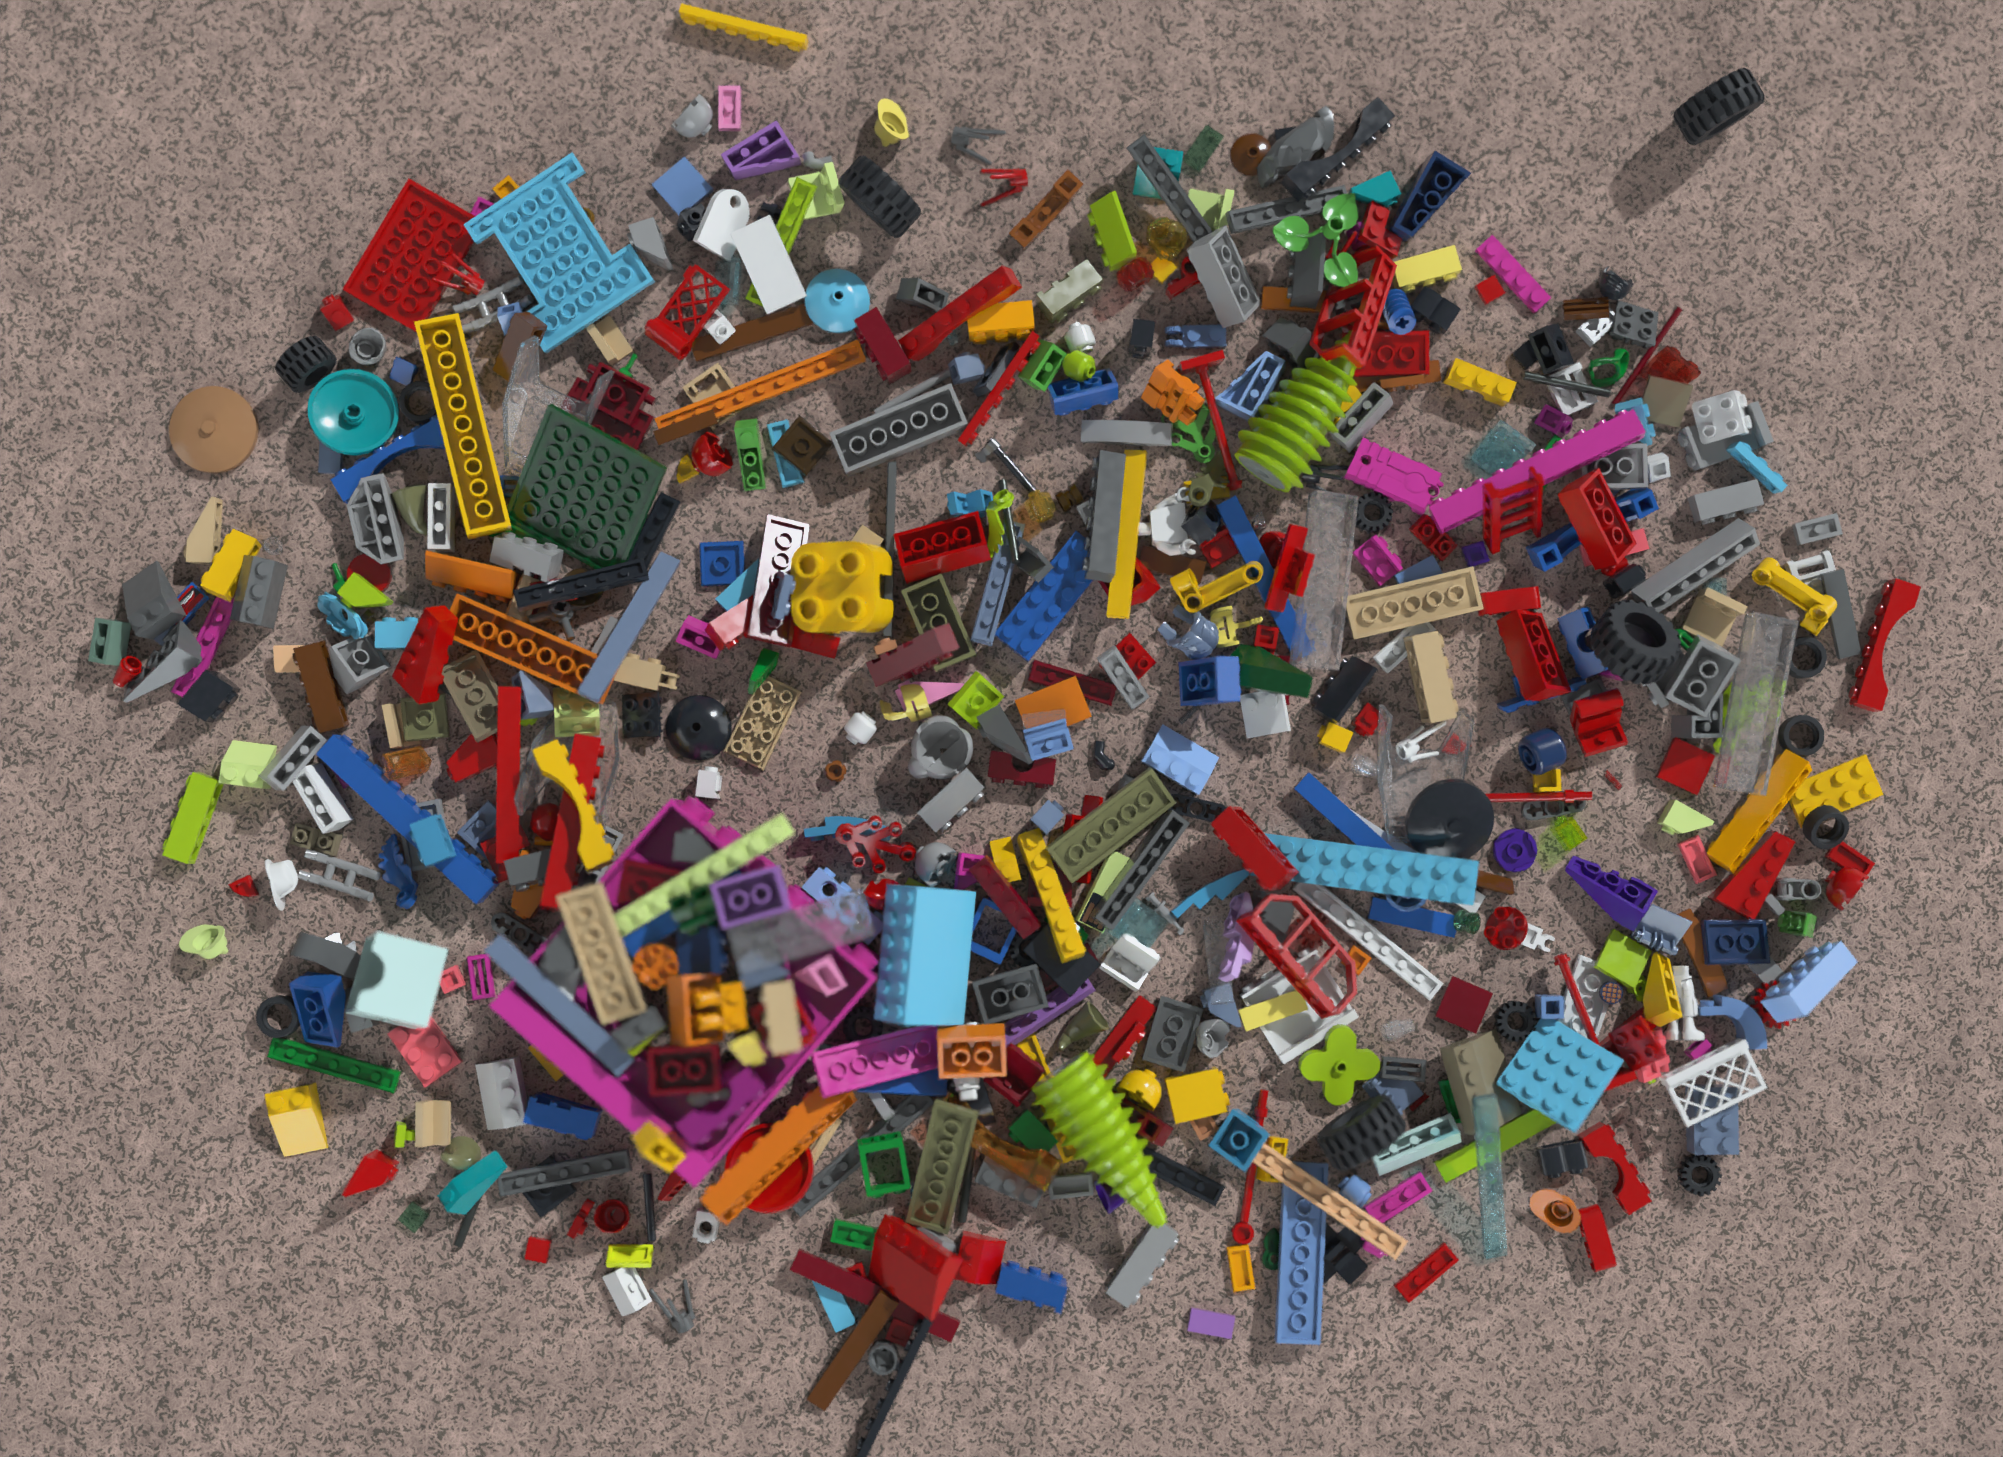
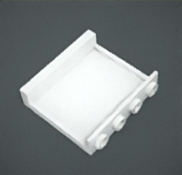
(1305, 1029)

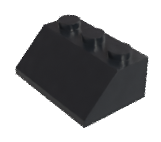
(1343, 689)

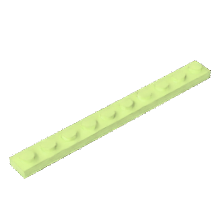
(704, 872)

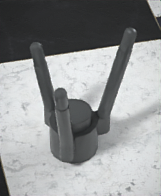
(963, 136)
(680, 1320)

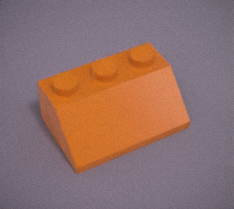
(684, 1012)
(971, 1051)

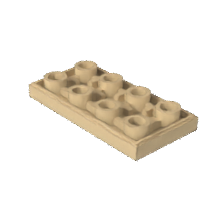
(762, 723)

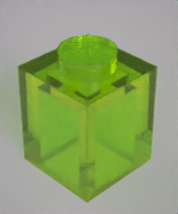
(1568, 833)

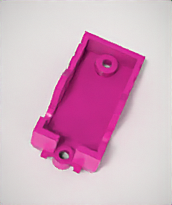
(1394, 476)

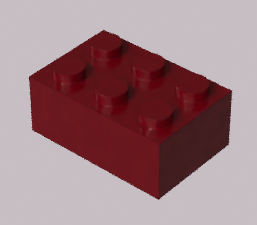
(881, 346)
(685, 1069)

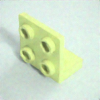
(828, 196)
(1212, 206)
(574, 714)

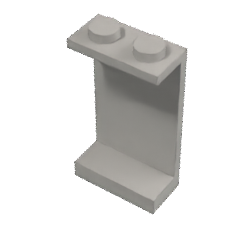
(1705, 455)

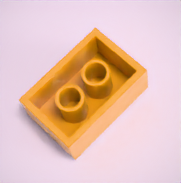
(1002, 322)

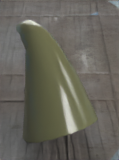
(410, 505)
(1084, 1024)
(461, 1153)

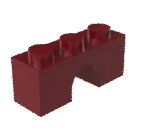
(1002, 769)

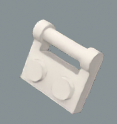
(1569, 400)
(1812, 579)

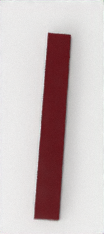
(865, 1290)

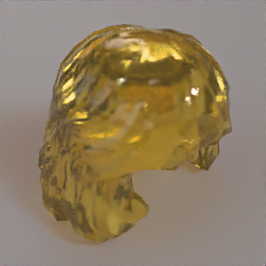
(1166, 237)

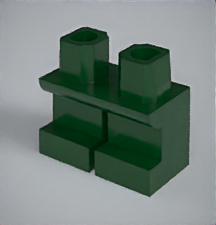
(691, 915)

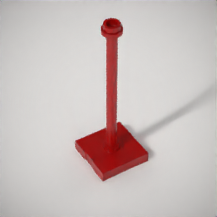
(1201, 365)
(1624, 1074)

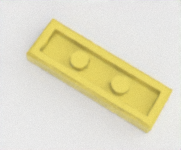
(1272, 1010)

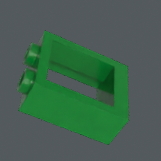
(879, 1143)

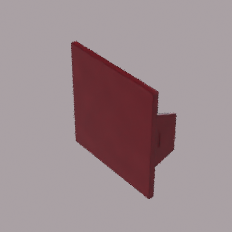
(1464, 1004)

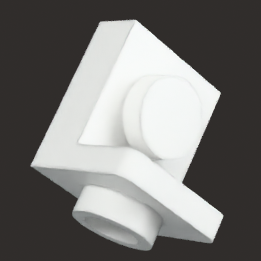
(719, 327)

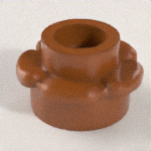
(830, 767)

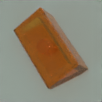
(406, 762)

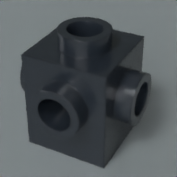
(689, 221)

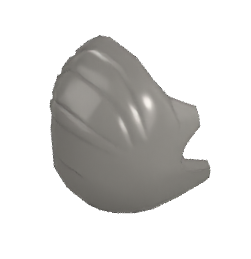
(367, 346)
(1211, 1037)

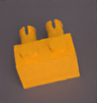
(729, 1005)

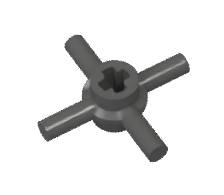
(560, 618)

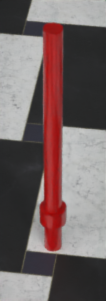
(1567, 796)
(1260, 1113)

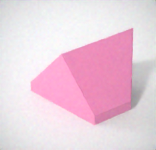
(822, 976)

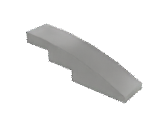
(1126, 432)

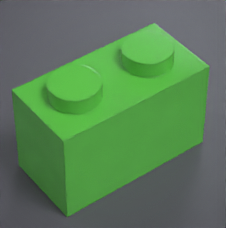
(1043, 365)

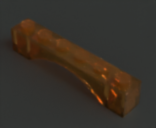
(1032, 1165)

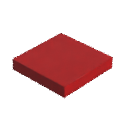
(1685, 766)

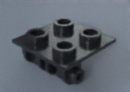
(641, 715)

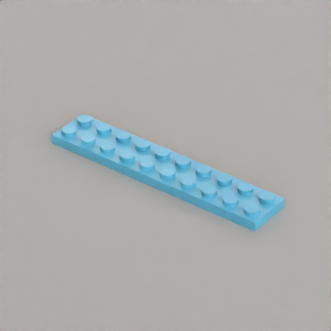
(1380, 869)

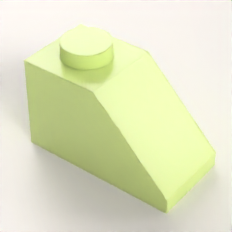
(1681, 819)

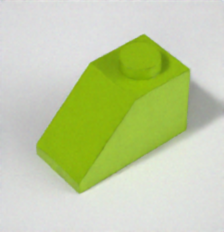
(362, 594)

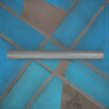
(915, 390)

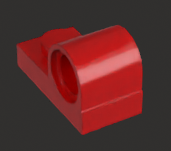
(1188, 280)

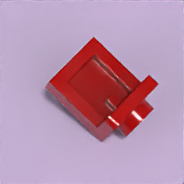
(336, 311)

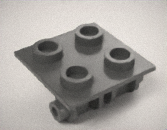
(1635, 325)
(1275, 915)

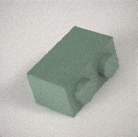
(109, 641)

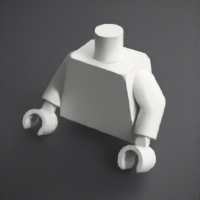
(1166, 525)

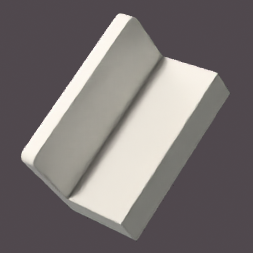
(627, 1290)

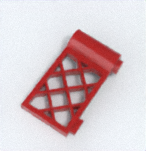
(670, 336)

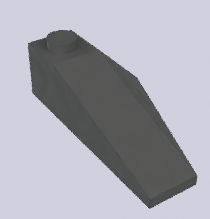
(173, 660)

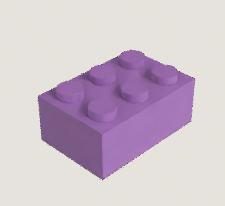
(751, 896)

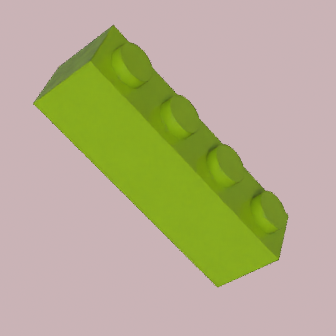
(192, 818)

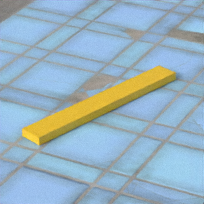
(1122, 583)

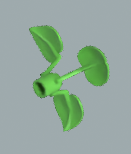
(1340, 216)

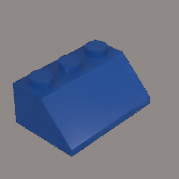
(1072, 395)

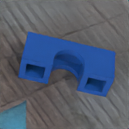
(1575, 628)

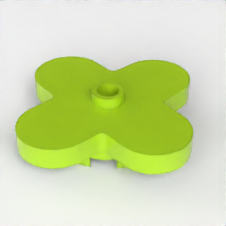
(1324, 1062)

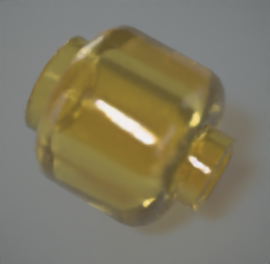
(1040, 506)

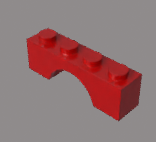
(1629, 1191)

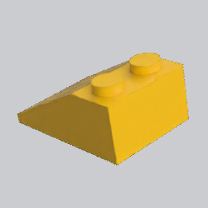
(297, 1119)

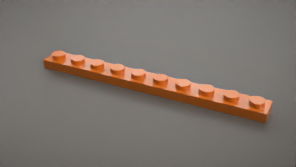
(771, 384)

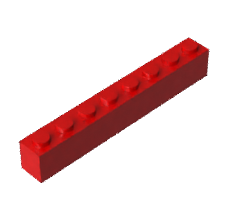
(564, 853)

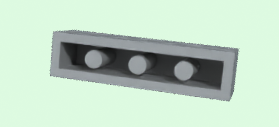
(1140, 1264)

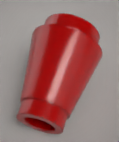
(127, 670)

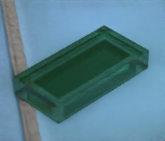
(1203, 148)

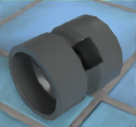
(883, 1357)

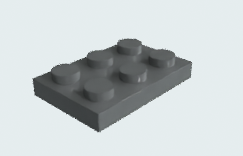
(1172, 1033)

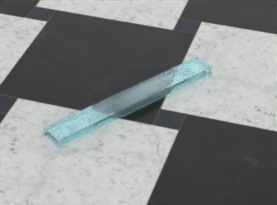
(1489, 1175)

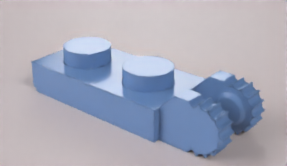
(1197, 336)

